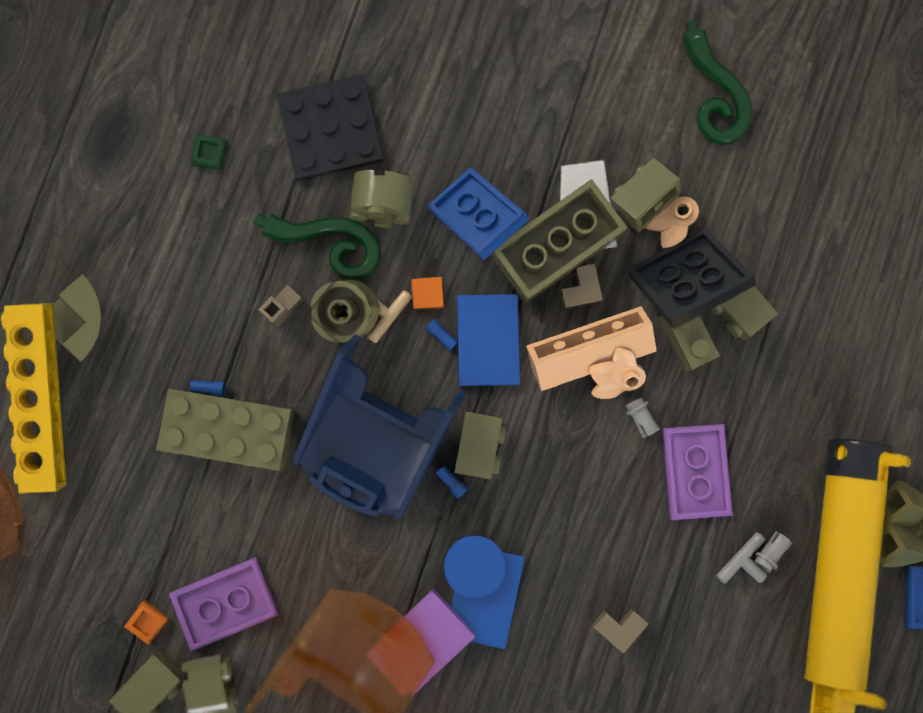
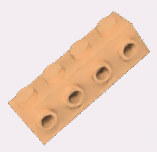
(589, 348)

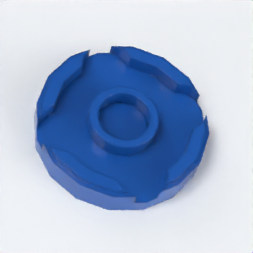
(474, 566)

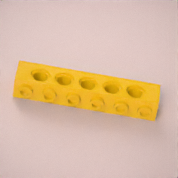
(45, 383)

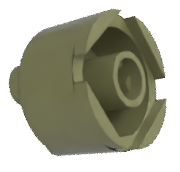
(381, 198)
(328, 310)
(208, 685)

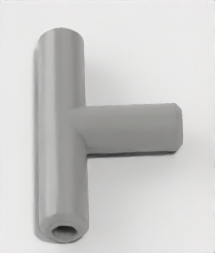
(743, 560)

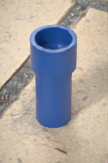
(434, 329)
(215, 388)
(457, 488)

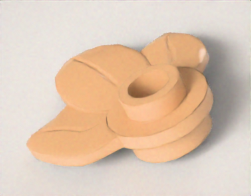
(671, 224)
(614, 375)

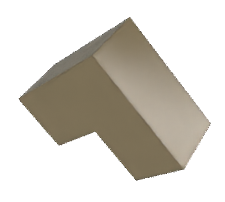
(587, 291)
(281, 306)
(621, 633)

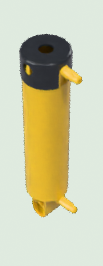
(848, 574)

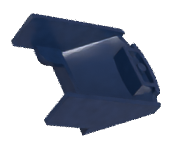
(365, 447)

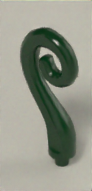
(700, 55)
(288, 232)

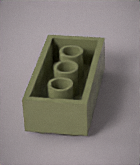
(559, 241)
(226, 430)

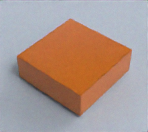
(427, 293)
(147, 622)

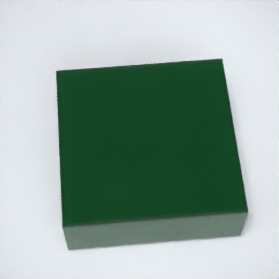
(208, 152)

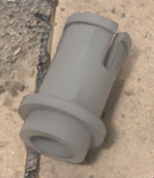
(642, 417)
(772, 552)

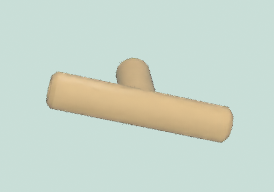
(388, 315)

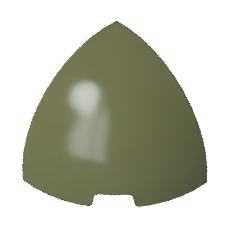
(77, 318)
(902, 526)

